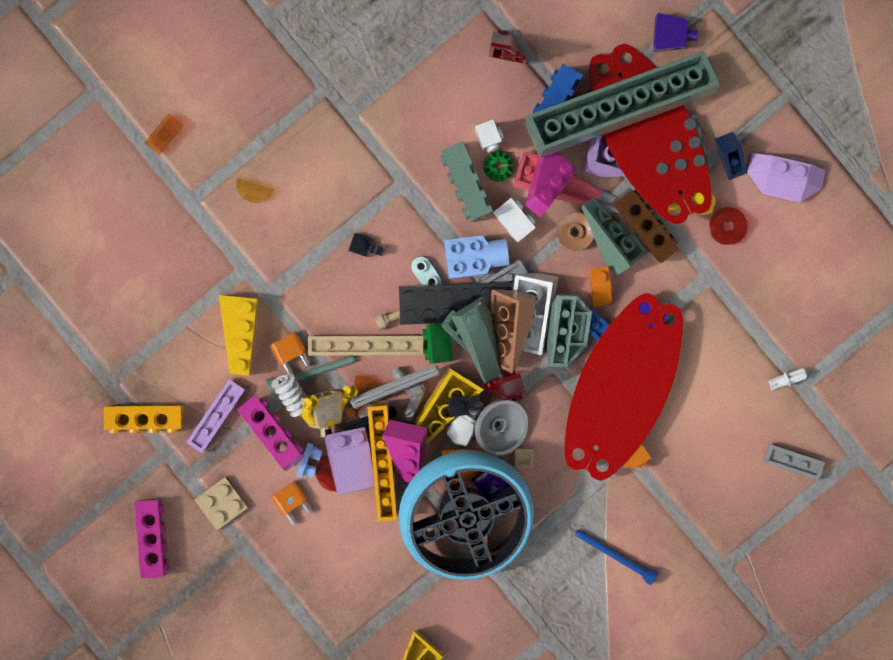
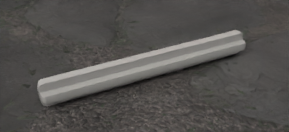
(395, 386)

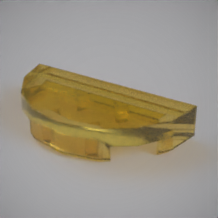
(253, 192)

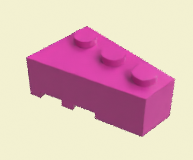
(548, 181)
(406, 448)

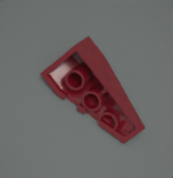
(506, 48)
(507, 386)

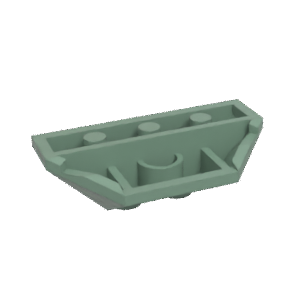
(567, 329)

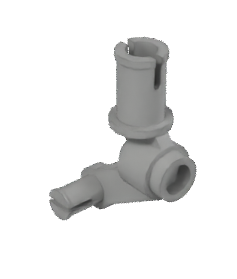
(415, 392)

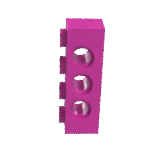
(250, 412)
(148, 568)

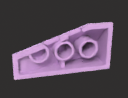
(600, 159)

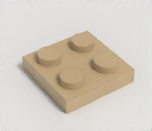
(221, 503)

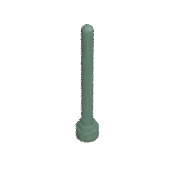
(317, 370)

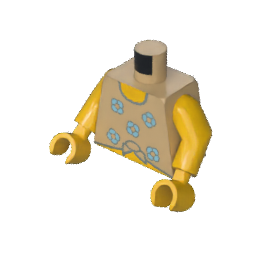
(326, 408)

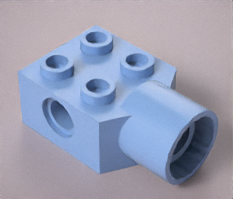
(474, 256)

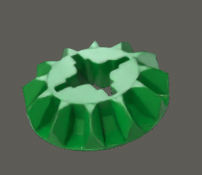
(505, 172)

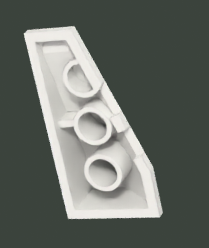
(544, 290)

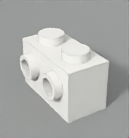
(489, 136)

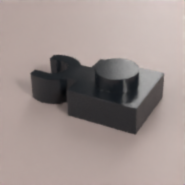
(460, 405)

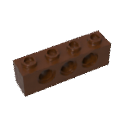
(660, 251)

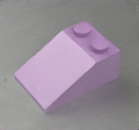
(350, 460)

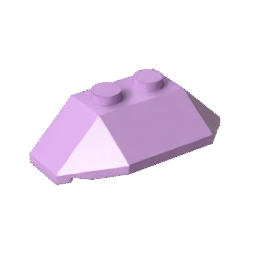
(784, 177)

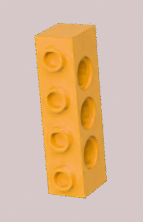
(173, 412)

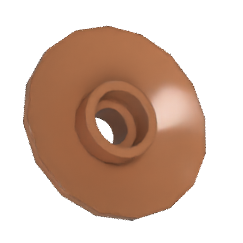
(565, 235)

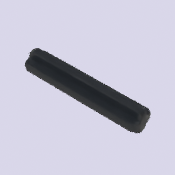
(364, 422)

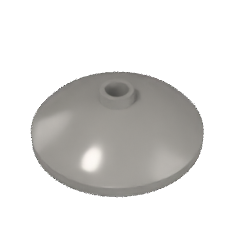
(509, 430)

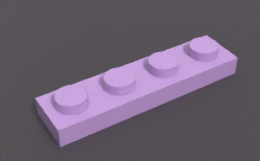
(215, 416)

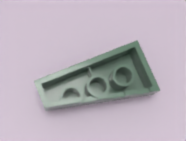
(466, 182)

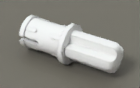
(787, 379)

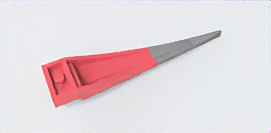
(575, 190)

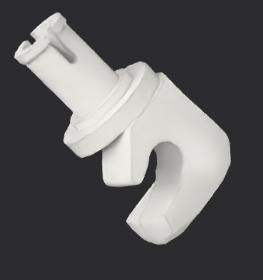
(463, 427)

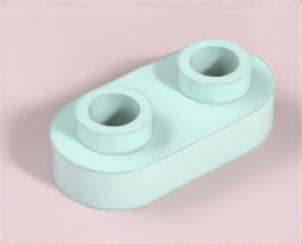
(425, 274)

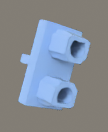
(304, 468)

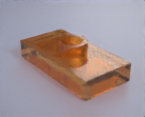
(164, 134)

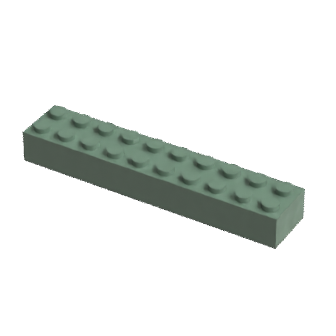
(621, 104)

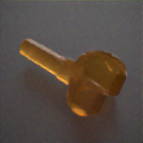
(351, 412)

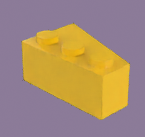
(422, 649)

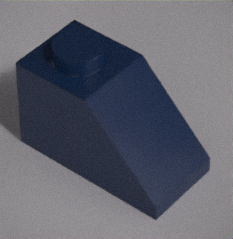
(731, 155)

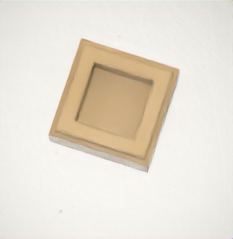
(524, 458)

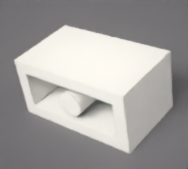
(514, 220)

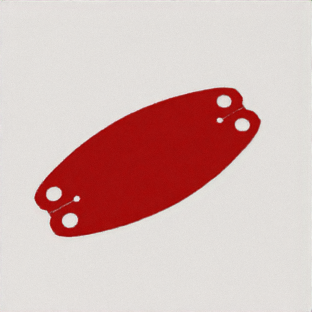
(647, 143)
(623, 386)

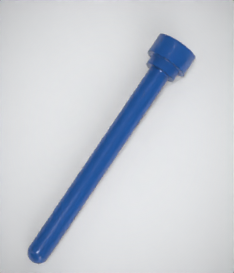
(648, 575)

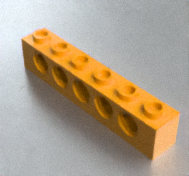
(382, 463)

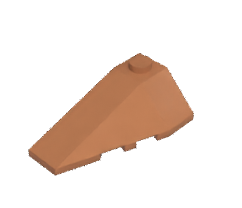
(513, 317)

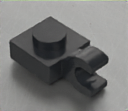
(362, 246)

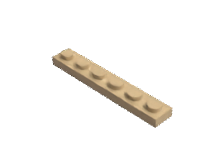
(365, 345)

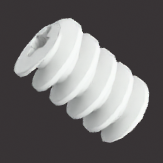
(290, 393)

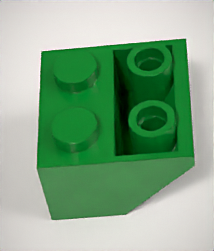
(439, 344)

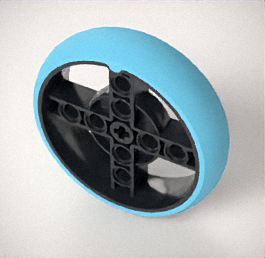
(483, 561)

